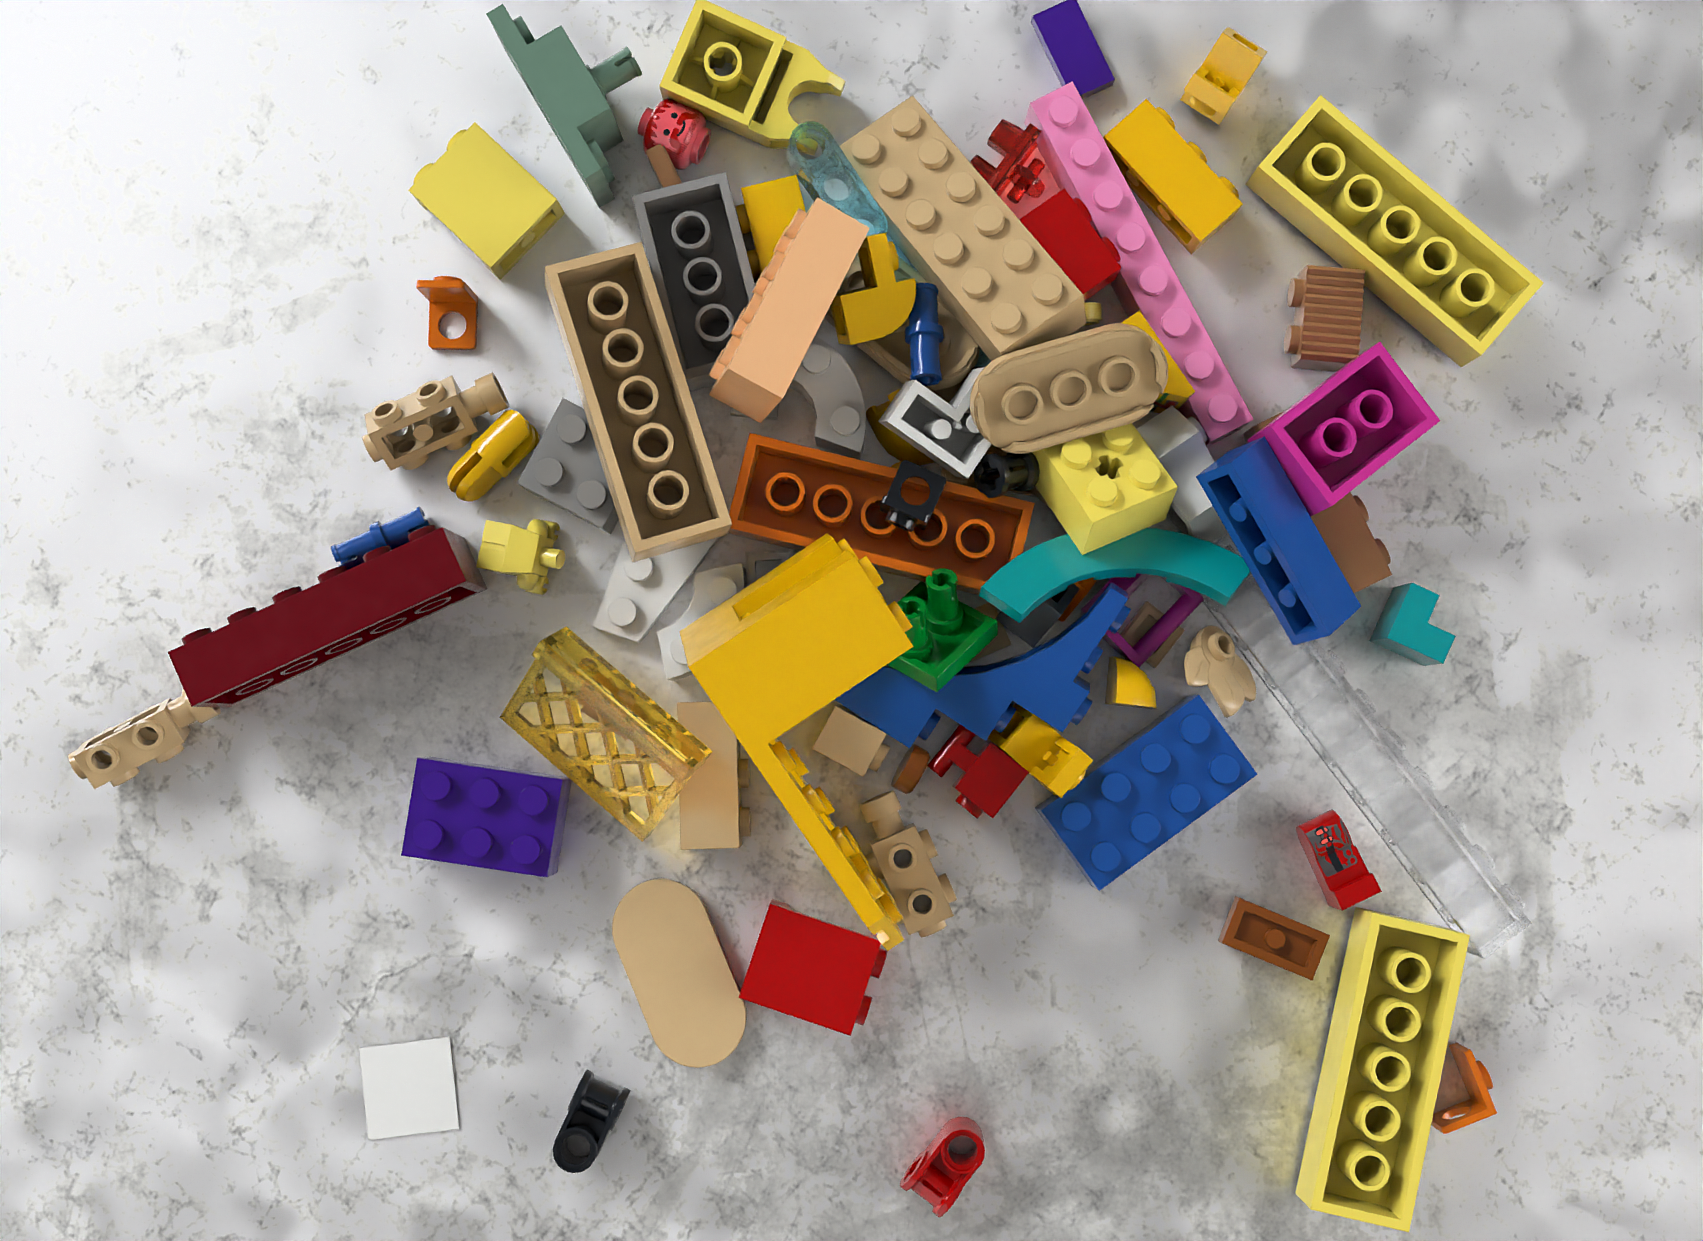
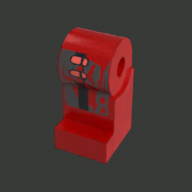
(1336, 861)

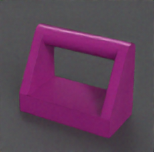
(1160, 630)

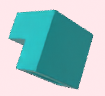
(1406, 628)

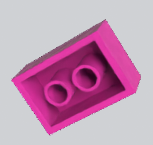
(1347, 428)

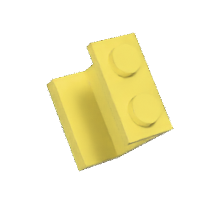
(486, 199)

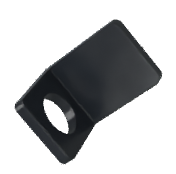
(900, 512)

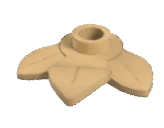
(1215, 664)

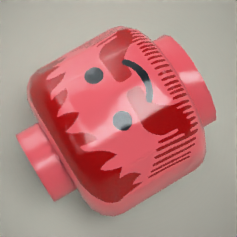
(678, 130)

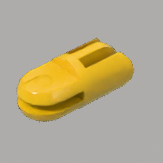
(492, 456)

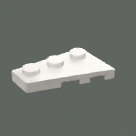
(645, 589)

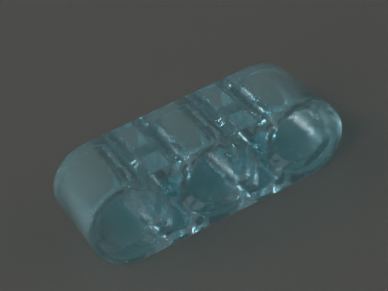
(832, 165)

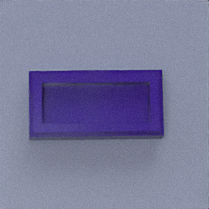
(1072, 48)

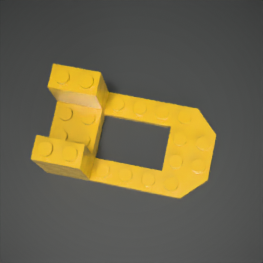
(781, 657)

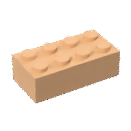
(786, 309)

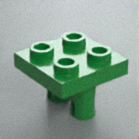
(942, 631)

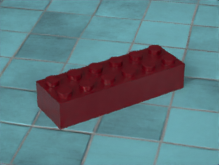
(327, 618)

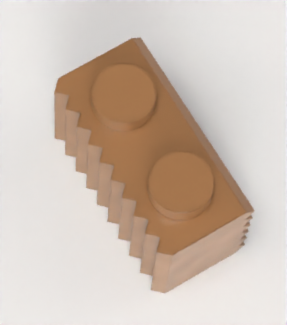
(1325, 317)

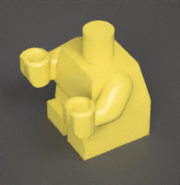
(521, 552)

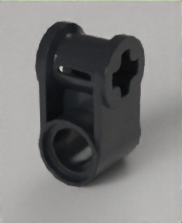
(592, 1115)

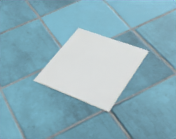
(409, 1088)

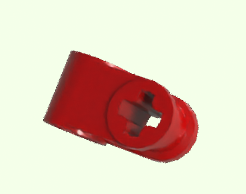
(941, 1173)

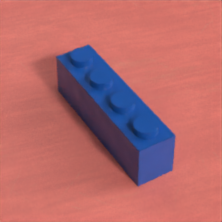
(1279, 541)

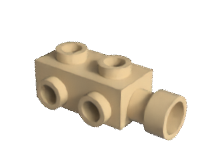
(429, 419)
(147, 736)
(916, 877)

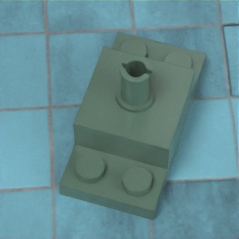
(570, 94)

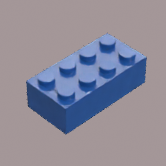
(1146, 791)

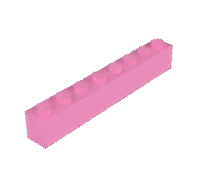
(1146, 280)

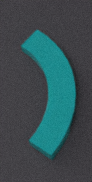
(1152, 551)

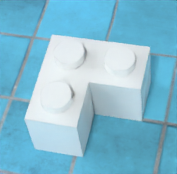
(938, 427)

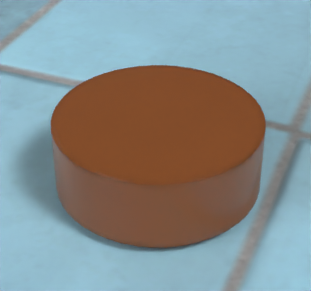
(910, 769)

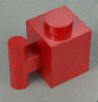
(986, 778)

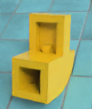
(1223, 75)
(884, 300)
(1042, 752)

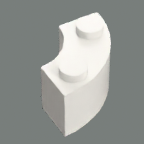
(835, 397)
(1183, 453)
(710, 590)

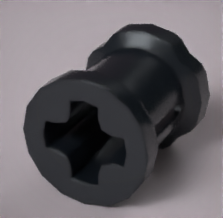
(1003, 465)

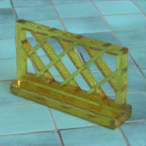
(619, 709)

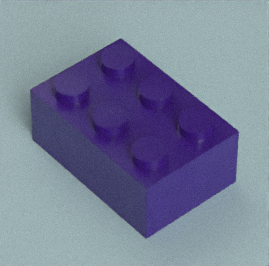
(486, 816)

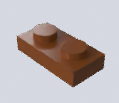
(1273, 938)

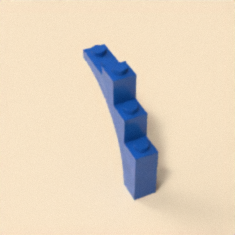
(981, 695)

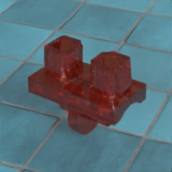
(1016, 148)

